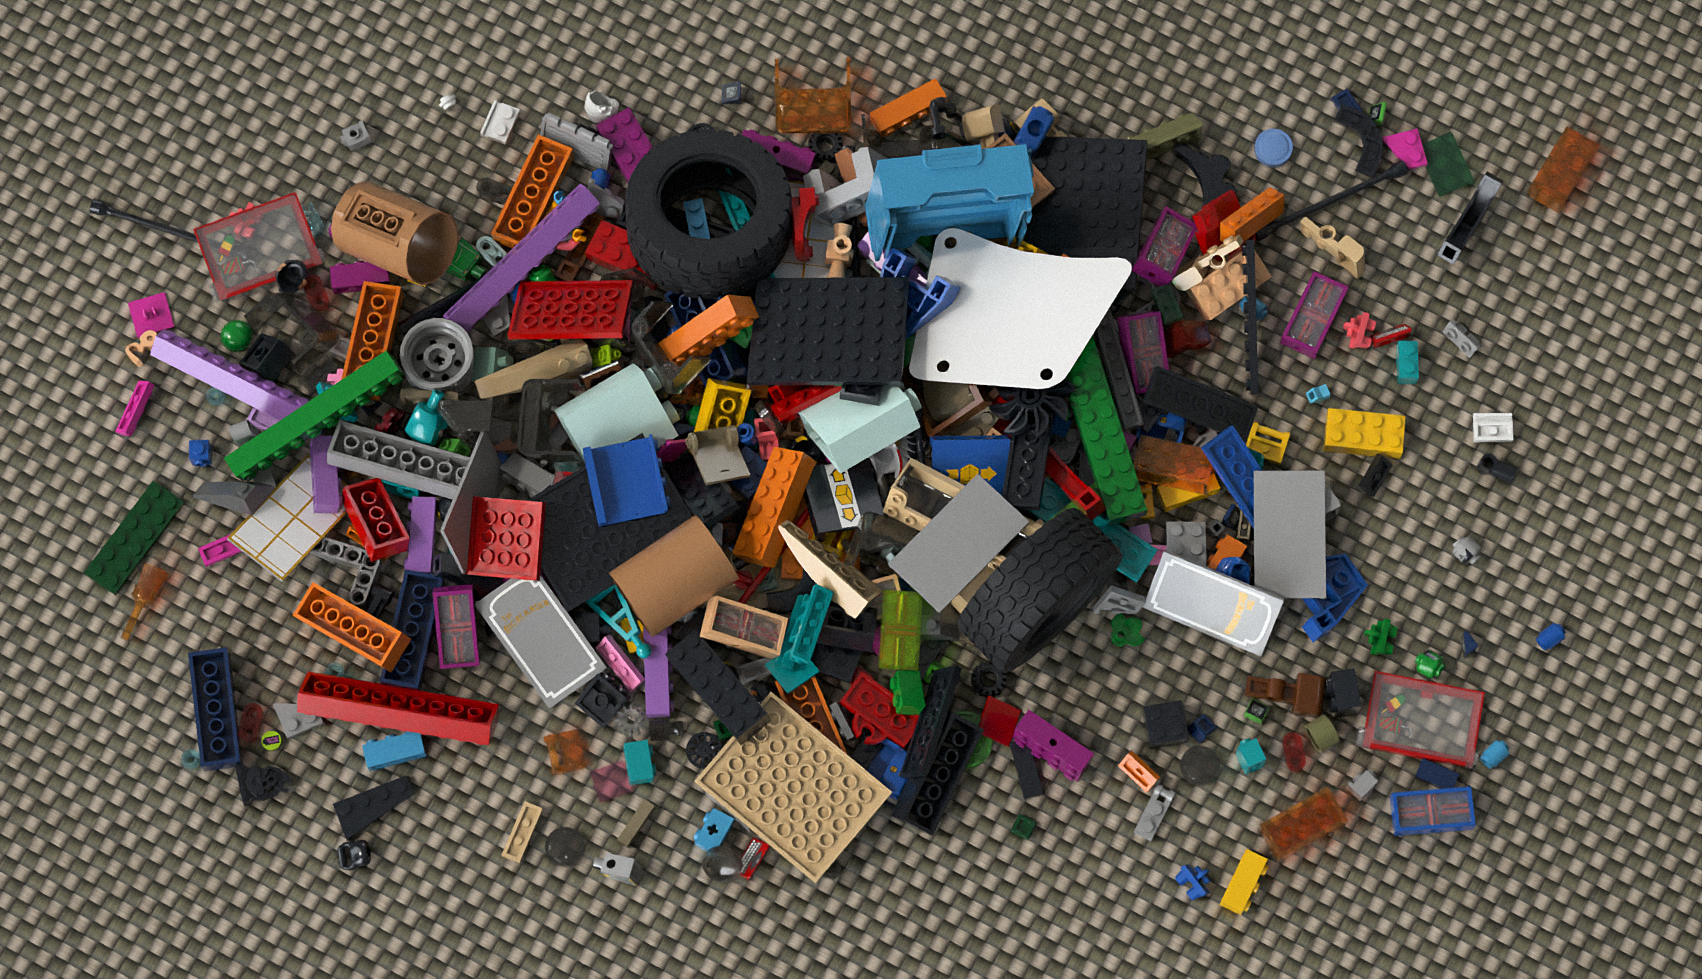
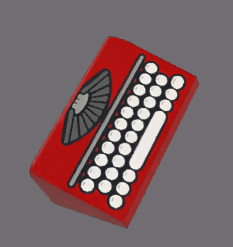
(1390, 335)
(753, 857)

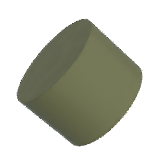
(1321, 733)

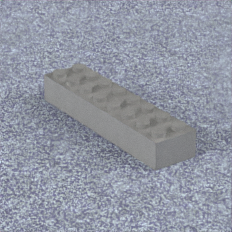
(396, 459)

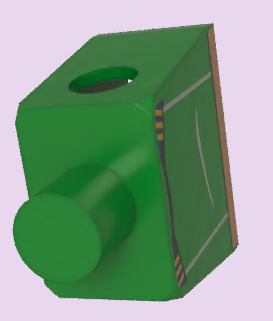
(466, 262)

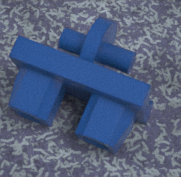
(1188, 874)

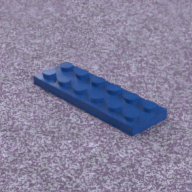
(1235, 468)

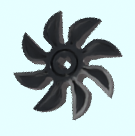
(1030, 403)

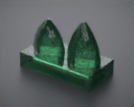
(1166, 304)

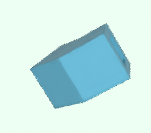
(1318, 394)

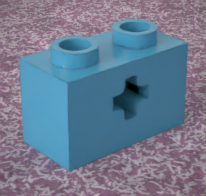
(723, 825)

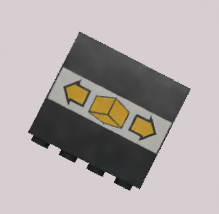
(840, 499)

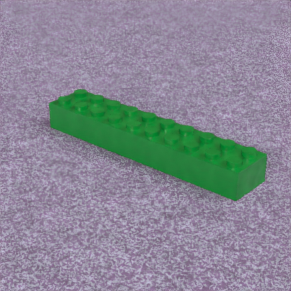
(314, 416)
(1104, 439)

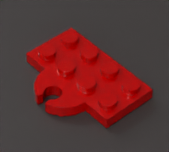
(875, 711)

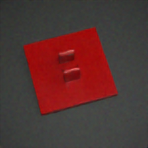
(999, 720)

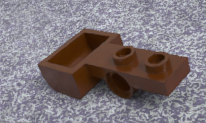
(1304, 695)

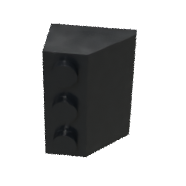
(846, 631)

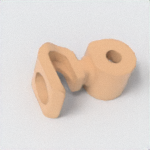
(146, 343)

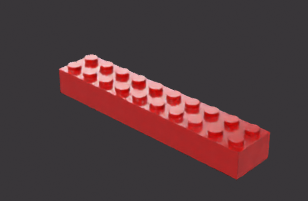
(408, 708)

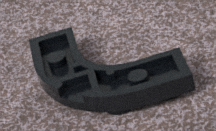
(1369, 135)
(785, 600)

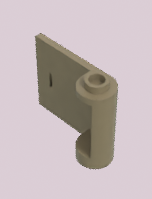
(943, 397)
(718, 454)

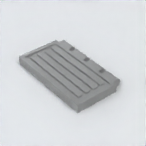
(586, 147)

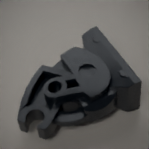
(258, 782)

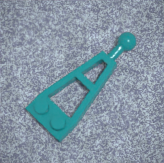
(643, 649)

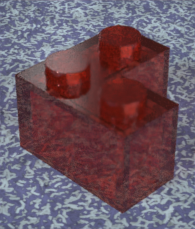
(1186, 336)

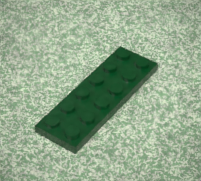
(134, 538)

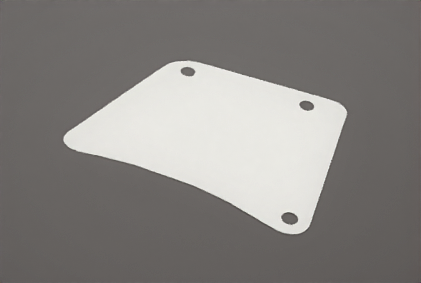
(1012, 313)

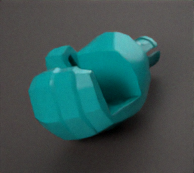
(426, 420)

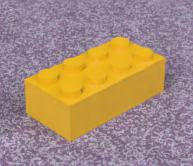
(722, 405)
(1364, 433)

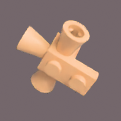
(839, 251)

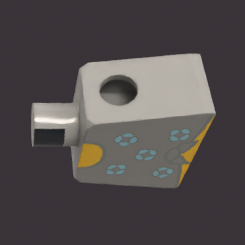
(619, 868)

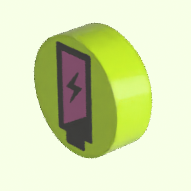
(271, 741)

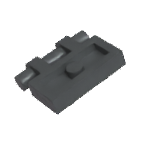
(841, 715)

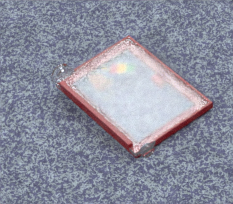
(252, 245)
(1422, 720)

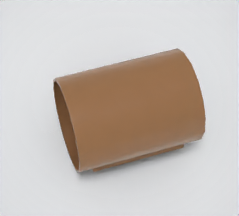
(394, 232)
(674, 575)

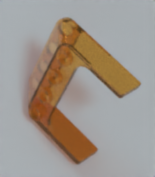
(813, 109)

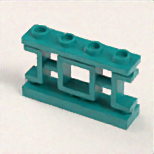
(804, 627)

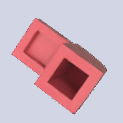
(766, 438)

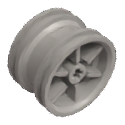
(444, 333)

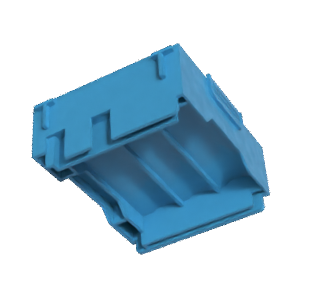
(950, 189)

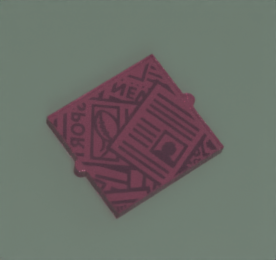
(611, 781)

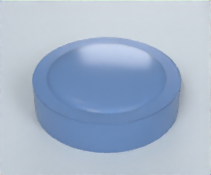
(1273, 148)

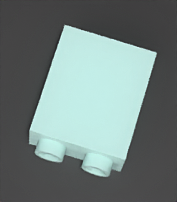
(618, 411)
(856, 430)

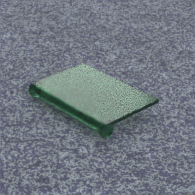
(1446, 164)

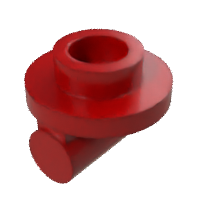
(744, 580)

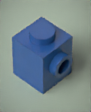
(200, 452)

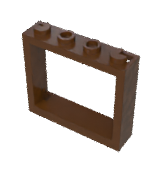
(981, 401)

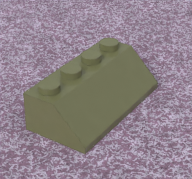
(1165, 137)

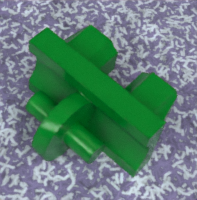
(1378, 636)

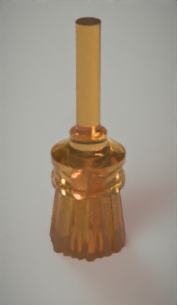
(144, 594)

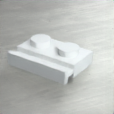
(500, 122)
(1492, 427)

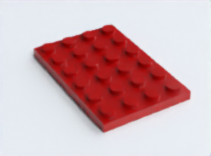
(570, 309)

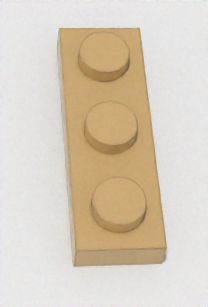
(522, 832)

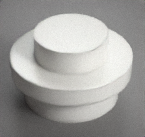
(447, 101)

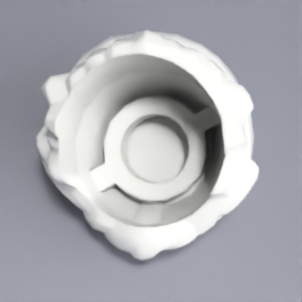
(600, 107)

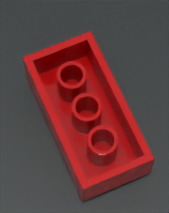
(611, 249)
(375, 519)

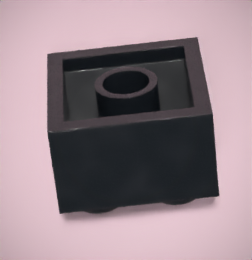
(267, 357)

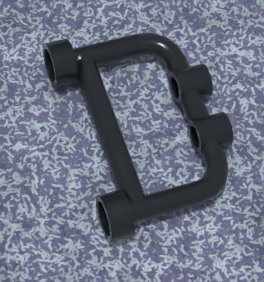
(939, 131)

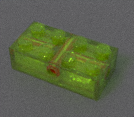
(900, 630)

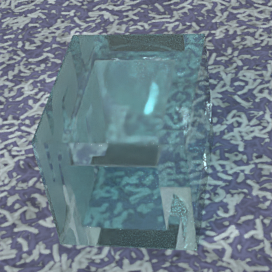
(565, 466)

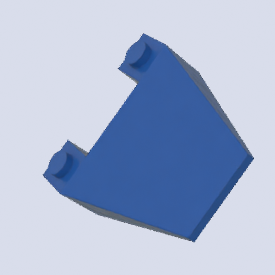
(923, 302)
(1342, 589)

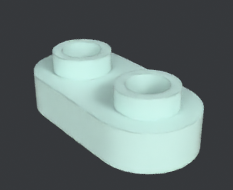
(492, 253)

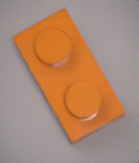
(1139, 771)

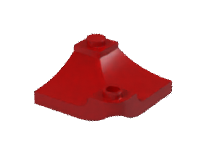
(801, 211)
(1209, 221)

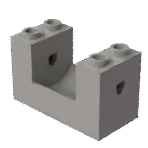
(849, 199)

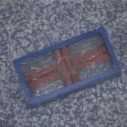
(1432, 811)

